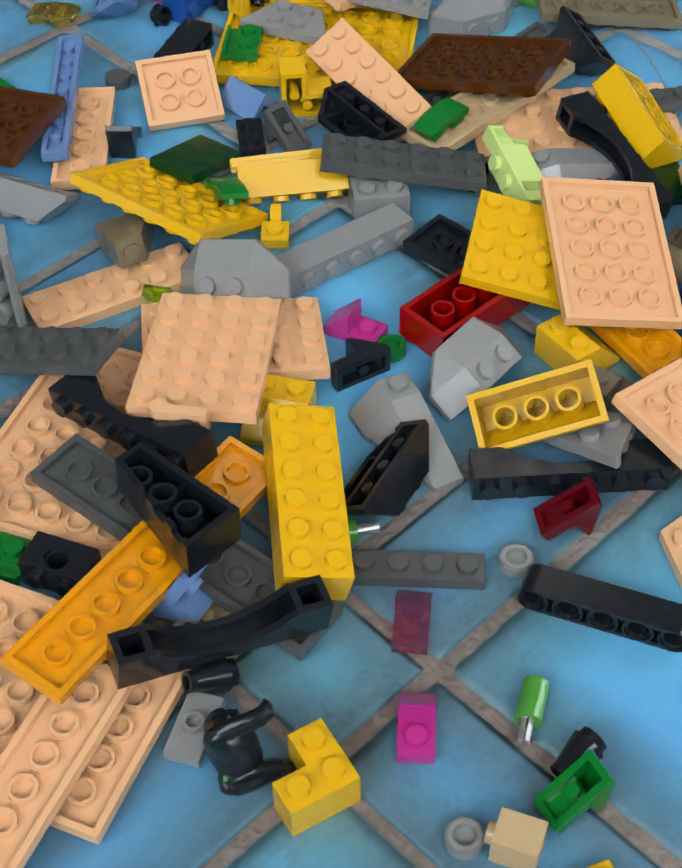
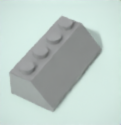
(11, 302)

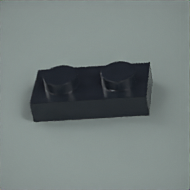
(250, 137)

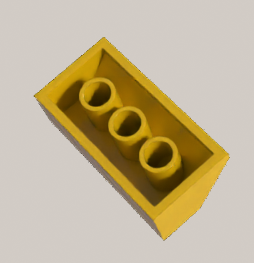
(638, 116)
(289, 179)
(538, 407)

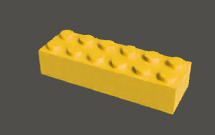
(306, 497)

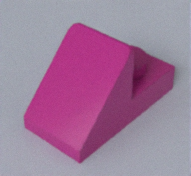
(349, 323)
(416, 728)

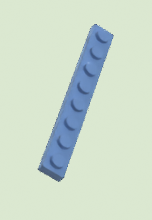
(65, 82)

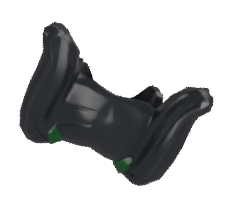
(237, 751)

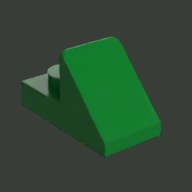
(574, 791)

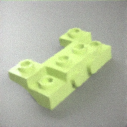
(512, 165)

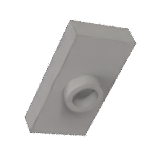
(186, 738)

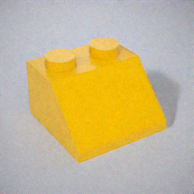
(570, 344)
(279, 391)

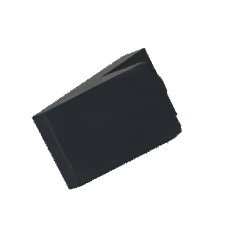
(123, 140)
(361, 363)

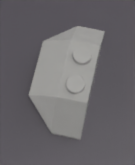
(470, 17)
(32, 199)
(235, 268)
(469, 364)

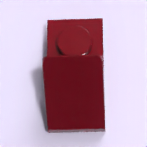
(573, 507)

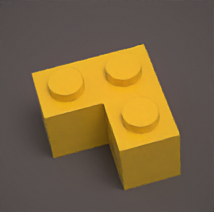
(299, 91)
(322, 779)

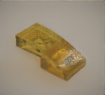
(57, 12)

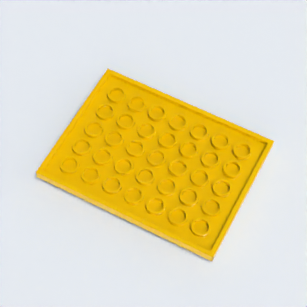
(385, 31)

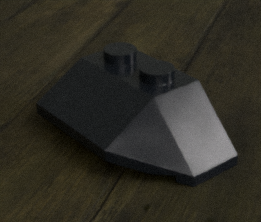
(586, 49)
(354, 115)
(390, 472)

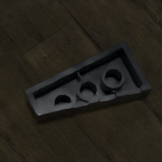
(177, 508)

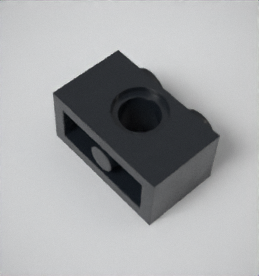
(56, 563)

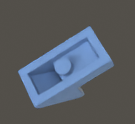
(184, 600)

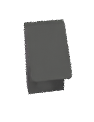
(285, 128)

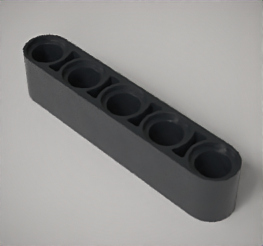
(602, 606)

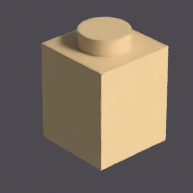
(516, 839)

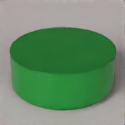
(397, 346)

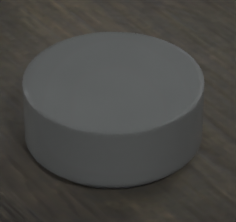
(119, 78)

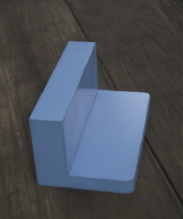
(244, 99)

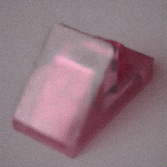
(411, 622)

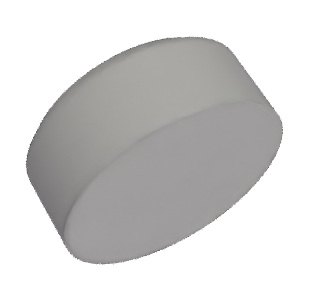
(515, 560)
(464, 838)

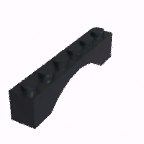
(586, 121)
(179, 441)
(503, 474)
(157, 651)

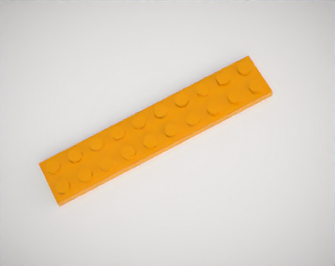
(121, 588)

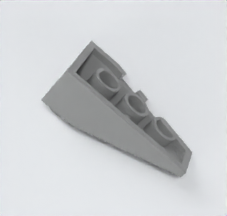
(574, 163)
(397, 401)

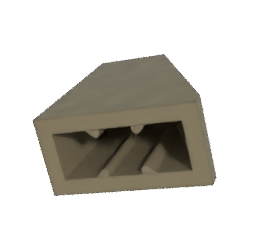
(125, 239)

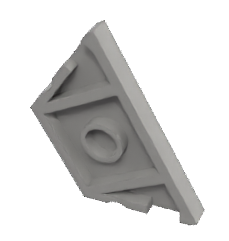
(289, 21)
(599, 442)

